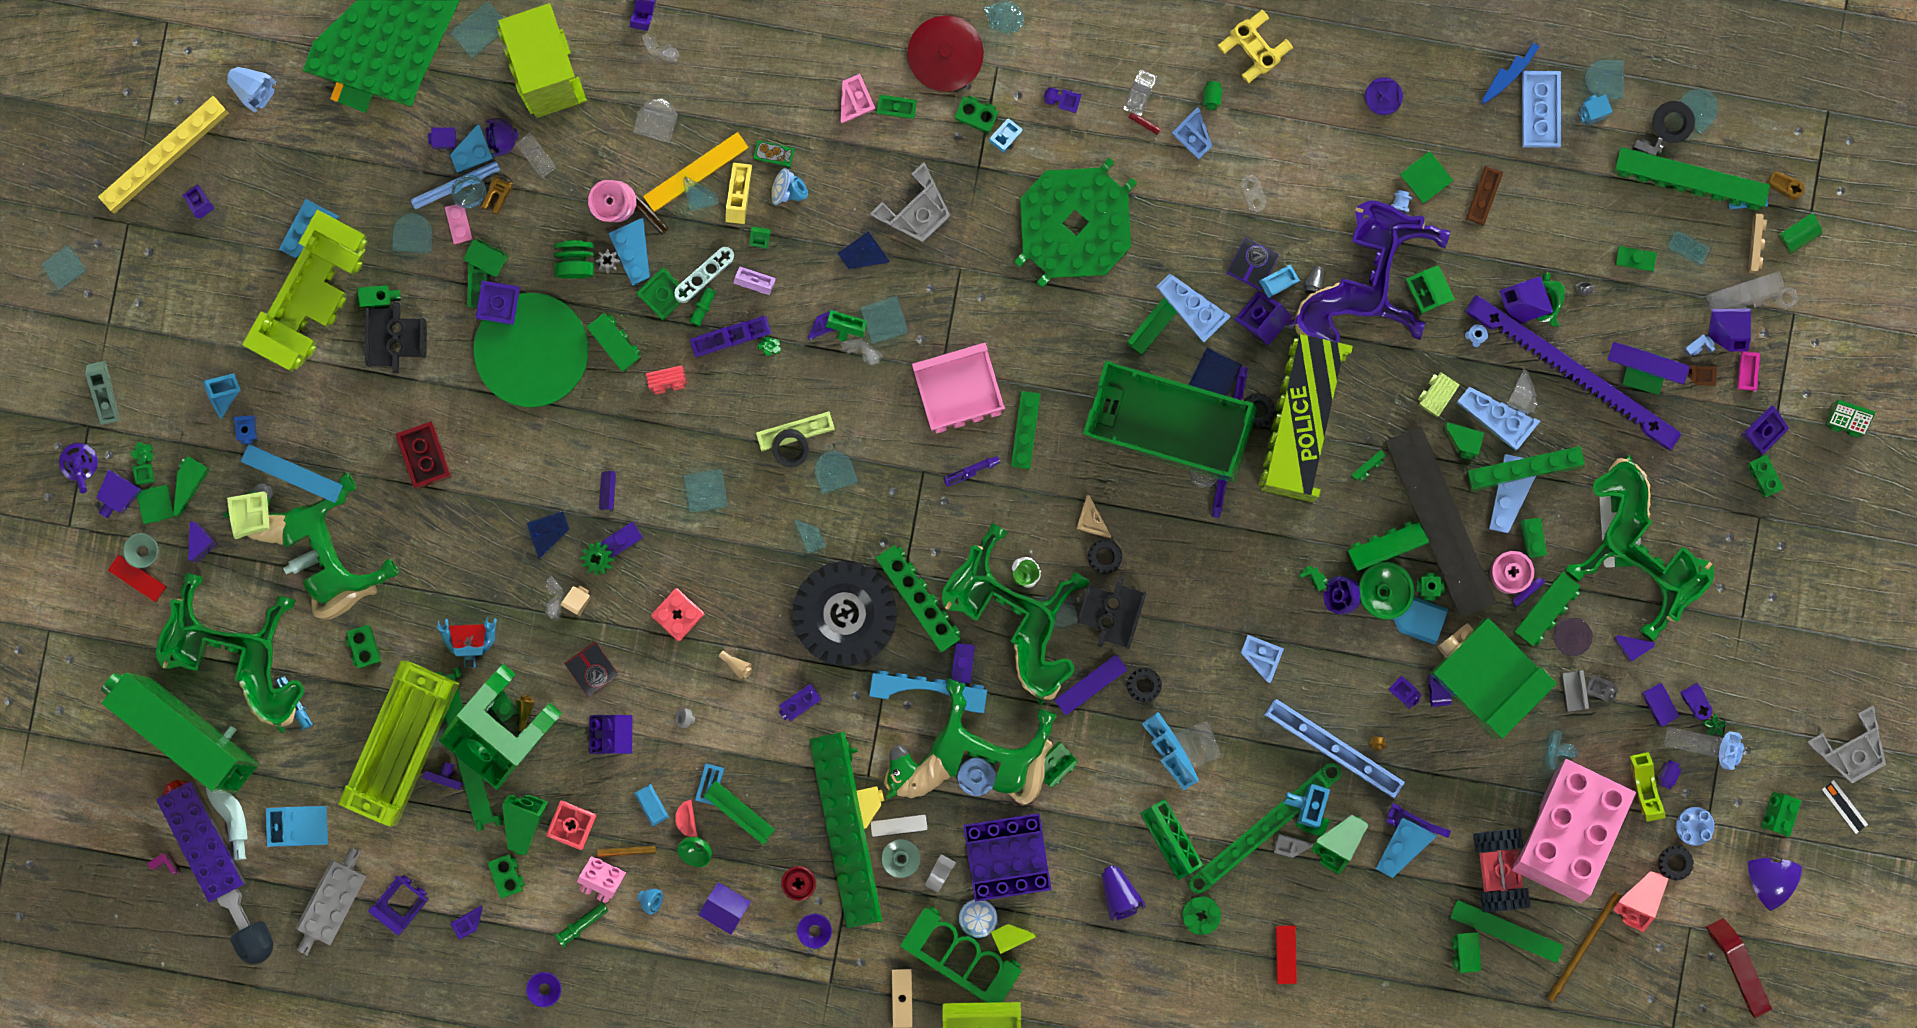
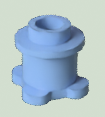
(1401, 201)
(1476, 340)

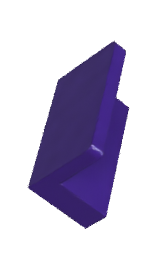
(1660, 704)

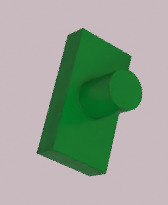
(1636, 259)
(846, 325)

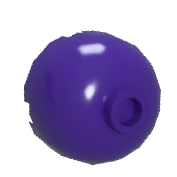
(500, 136)
(1342, 595)

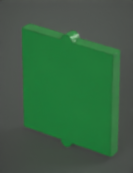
(155, 504)

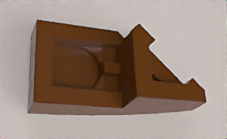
(1703, 375)

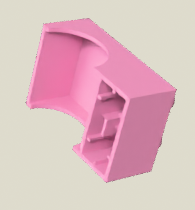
(1574, 831)

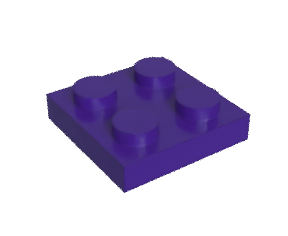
(497, 302)

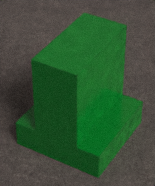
(1492, 679)

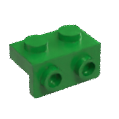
(1317, 579)
(1058, 763)
(1781, 814)

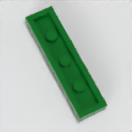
(1025, 430)

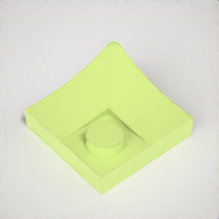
(248, 514)

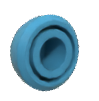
(797, 190)
(650, 900)

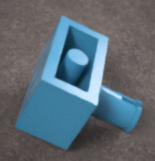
(1310, 805)

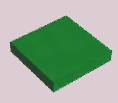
(1426, 177)
(659, 294)
(1642, 381)

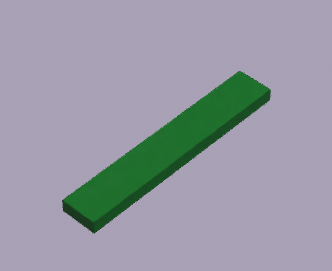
(1506, 931)

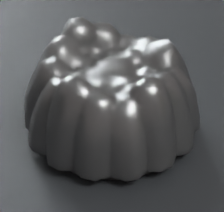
(1584, 288)

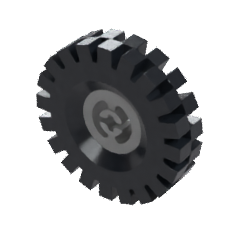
(832, 586)

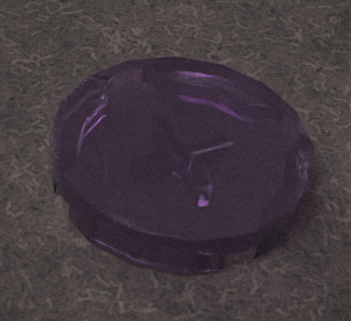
(1573, 636)

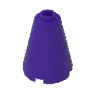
(1120, 894)

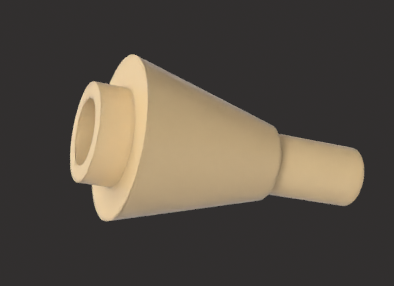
(740, 667)

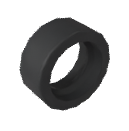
(787, 434)

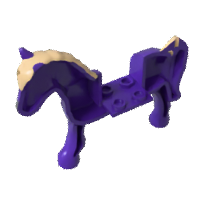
(1381, 232)

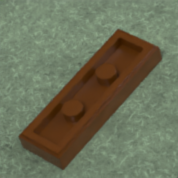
(1484, 195)

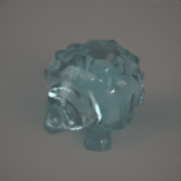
(1005, 17)

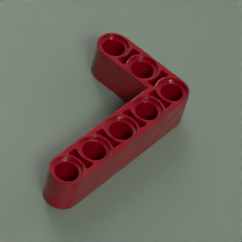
(1741, 966)

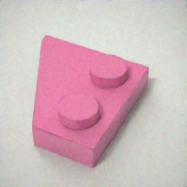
(855, 99)

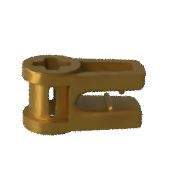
(1784, 185)
(493, 190)

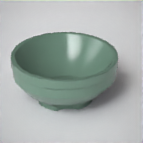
(131, 546)

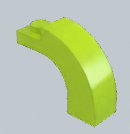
(1645, 787)

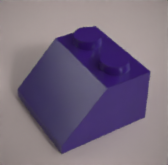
(1263, 317)

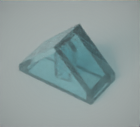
(699, 196)

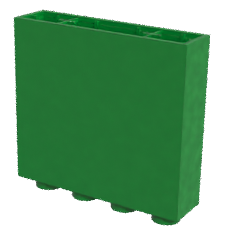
(178, 732)

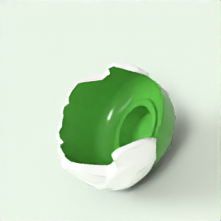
(1025, 572)

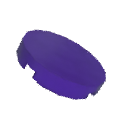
(1383, 96)

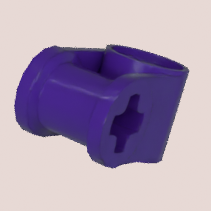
(1437, 694)
(1694, 698)

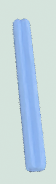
(445, 189)

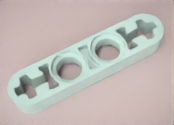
(704, 275)

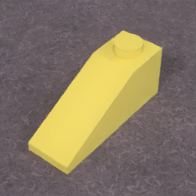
(738, 193)

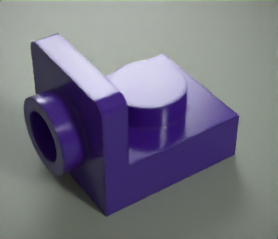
(1405, 692)

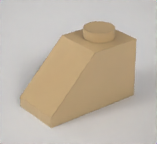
(576, 600)

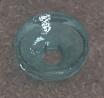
(469, 198)

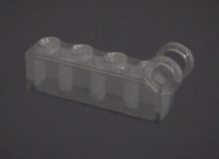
(1752, 293)

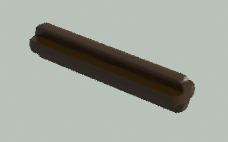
(651, 217)

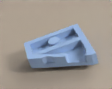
(1262, 656)

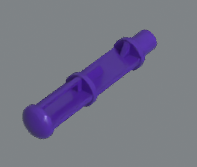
(971, 470)

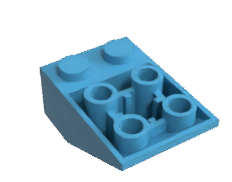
(296, 826)

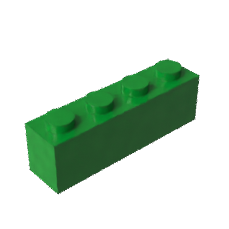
(1547, 609)

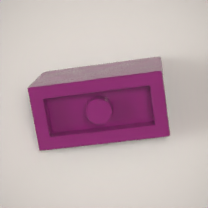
(164, 859)

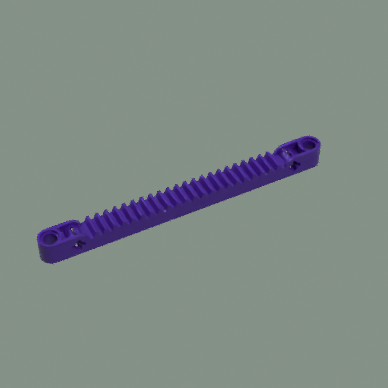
(1663, 434)

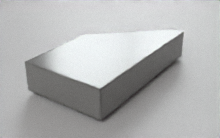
(1290, 846)

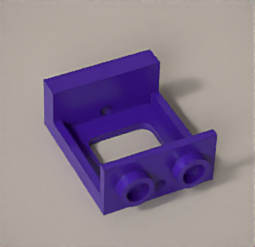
(388, 916)

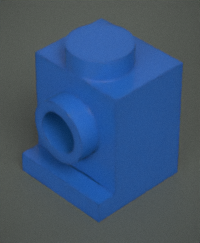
(250, 422)

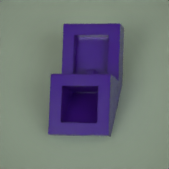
(642, 14)

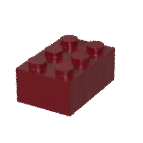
(423, 455)

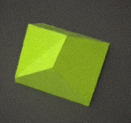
(1010, 937)

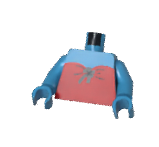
(468, 640)

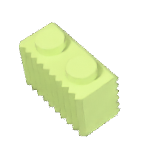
(1438, 395)

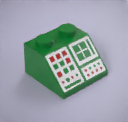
(1849, 418)

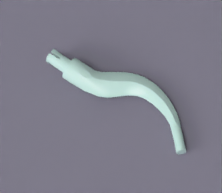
(232, 813)

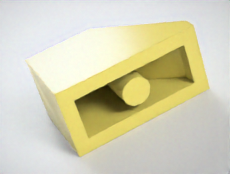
(869, 803)

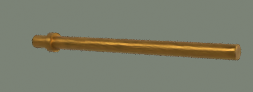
(1556, 989)

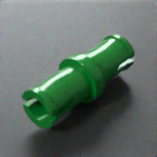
(702, 306)

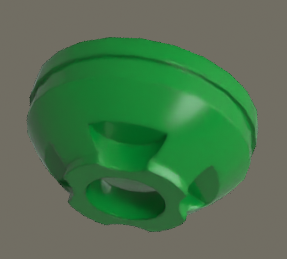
(693, 855)

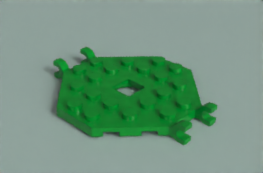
(1097, 200)

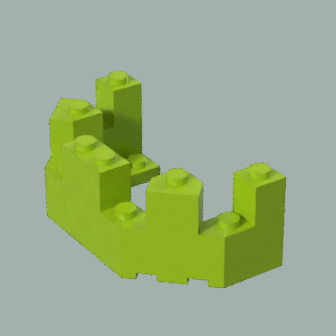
(306, 292)

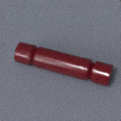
(1145, 123)

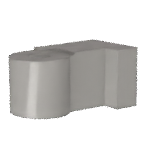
(939, 873)

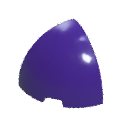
(1774, 880)

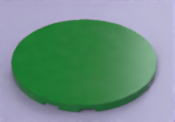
(537, 356)

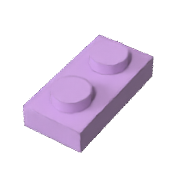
(754, 280)

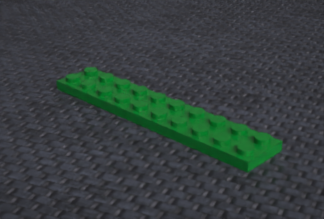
(845, 830)

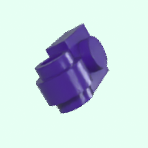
(1067, 101)

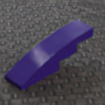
(730, 336)
(1648, 363)

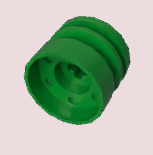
(573, 259)

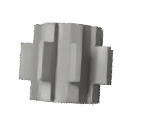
(607, 255)

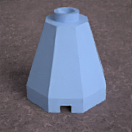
(251, 87)

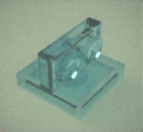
(1554, 750)

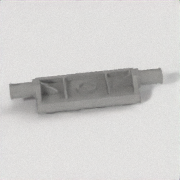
(330, 902)

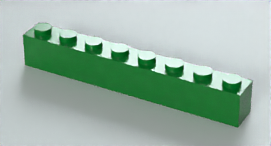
(1691, 178)

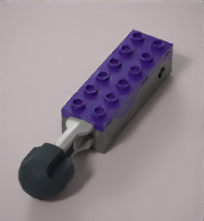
(213, 864)

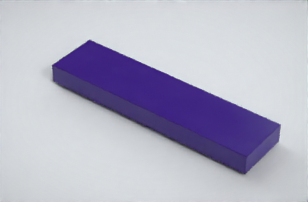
(1090, 685)

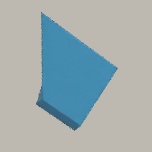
(222, 392)

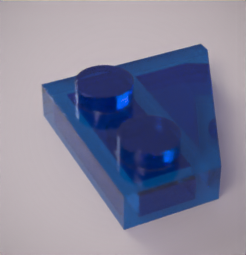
(863, 253)
(547, 531)

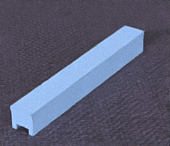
(1334, 748)

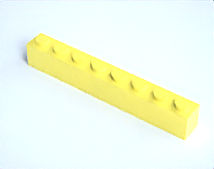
(163, 154)

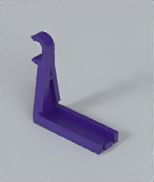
(1396, 814)

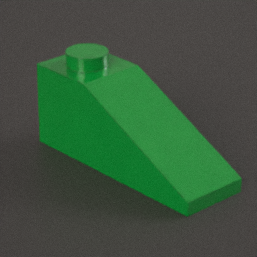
(188, 481)

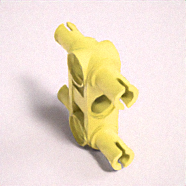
(1255, 46)

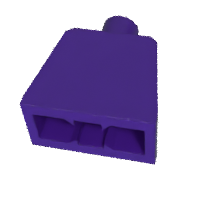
(116, 494)

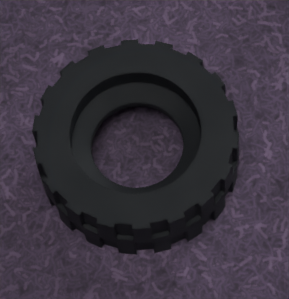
(1673, 136)

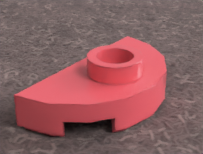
(685, 819)

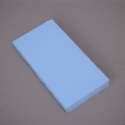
(1541, 109)

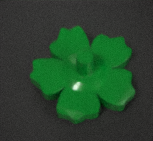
(769, 346)
(143, 453)

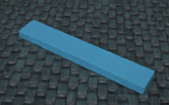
(291, 473)

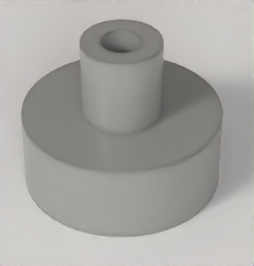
(684, 718)

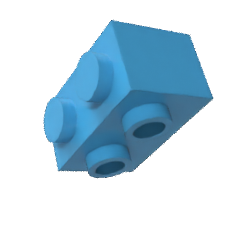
(1595, 109)

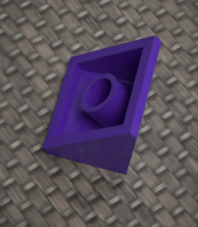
(1765, 430)
(199, 542)
(724, 908)

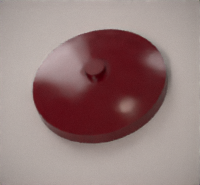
(945, 53)

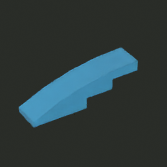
(1171, 750)

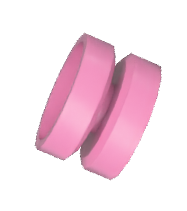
(601, 201)
(1519, 564)

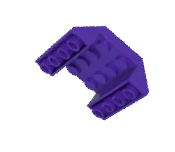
(1007, 857)

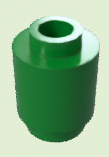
(1212, 95)

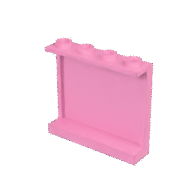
(958, 388)

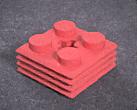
(666, 379)
(677, 627)
(566, 813)

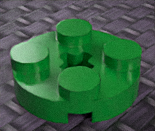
(1211, 910)

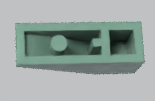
(102, 392)

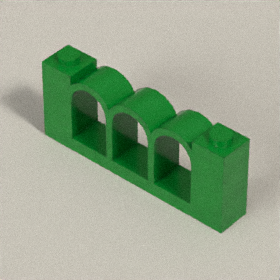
(918, 935)

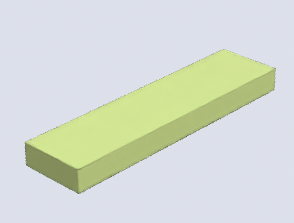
(808, 427)

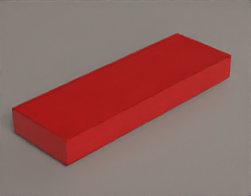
(137, 578)
(1286, 954)

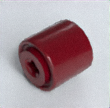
(806, 890)

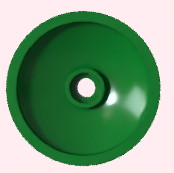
(1395, 584)

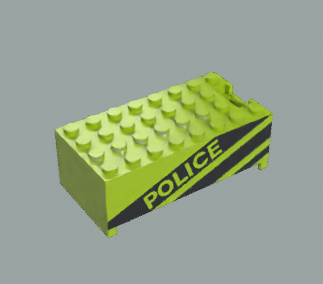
(1302, 417)

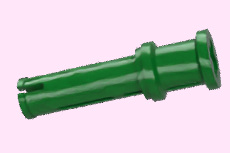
(574, 930)

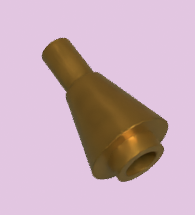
(524, 708)

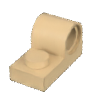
(1450, 643)

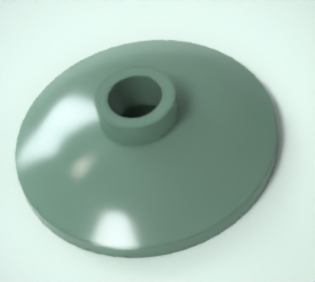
(897, 868)

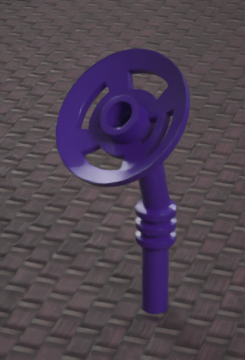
(77, 473)

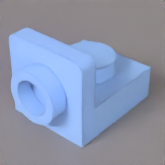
(1696, 346)

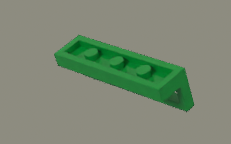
(1152, 326)
(739, 812)
(1169, 841)

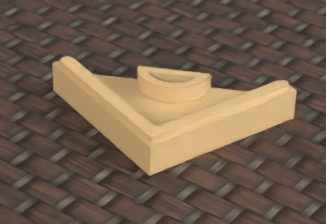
(1091, 521)

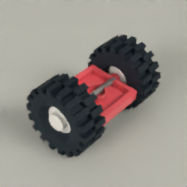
(1497, 870)

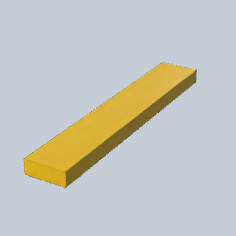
(696, 171)

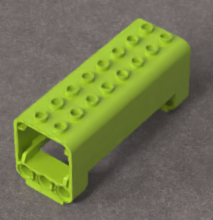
(399, 743)

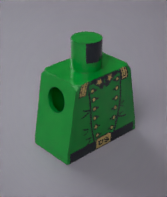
(367, 297)

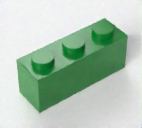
(614, 342)

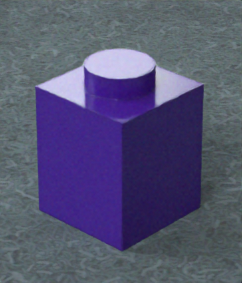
(442, 138)

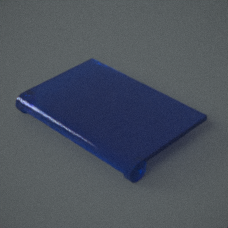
(1215, 373)

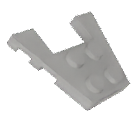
(922, 214)
(1857, 756)

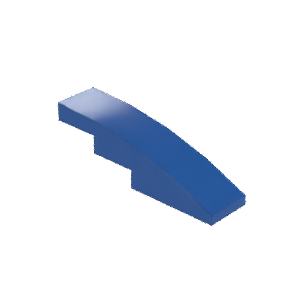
(1505, 78)

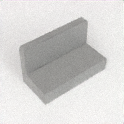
(1575, 691)

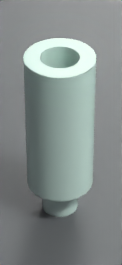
(302, 562)

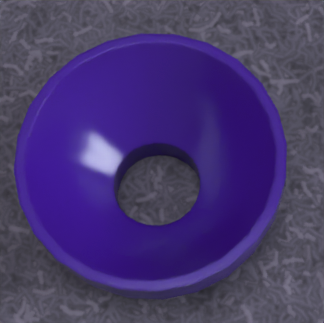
(804, 935)
(534, 994)

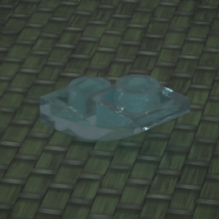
(1689, 248)

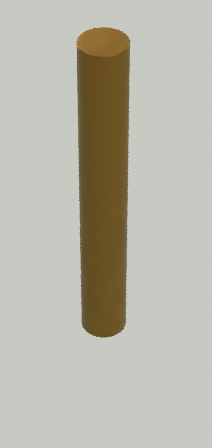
(626, 851)

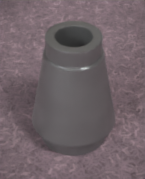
(1315, 280)

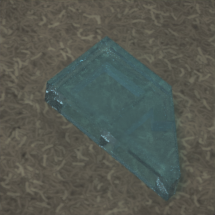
(811, 536)

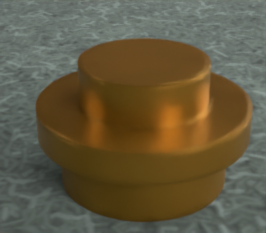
(1377, 743)

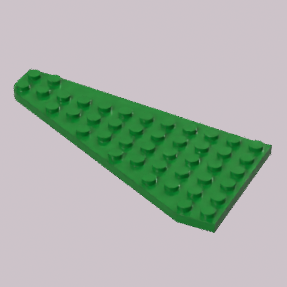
(382, 46)

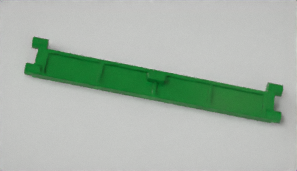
(472, 781)

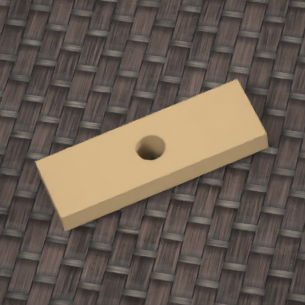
(1757, 243)
(902, 986)

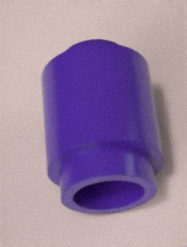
(1668, 774)

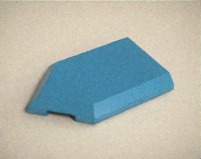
(1422, 621)

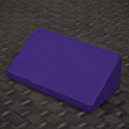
(607, 490)

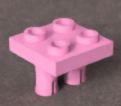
(600, 878)

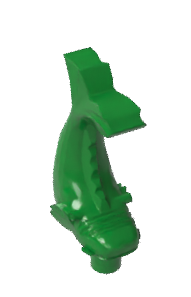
(1557, 292)

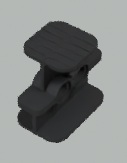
(380, 337)
(1124, 616)

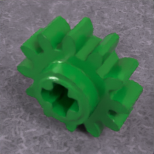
(602, 564)

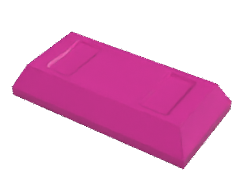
(1748, 371)

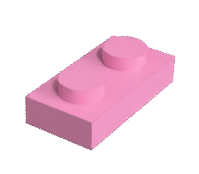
(458, 224)

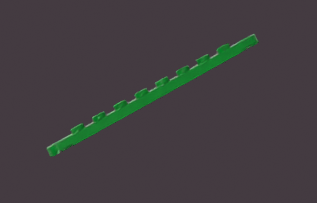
(1258, 833)

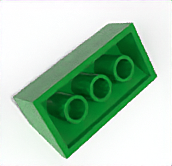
(1386, 547)

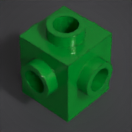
(1424, 591)

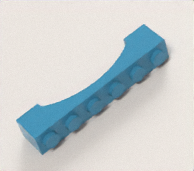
(884, 686)

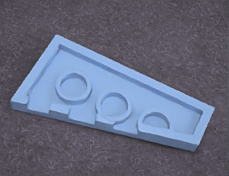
(1193, 308)
(1503, 421)
(1509, 501)

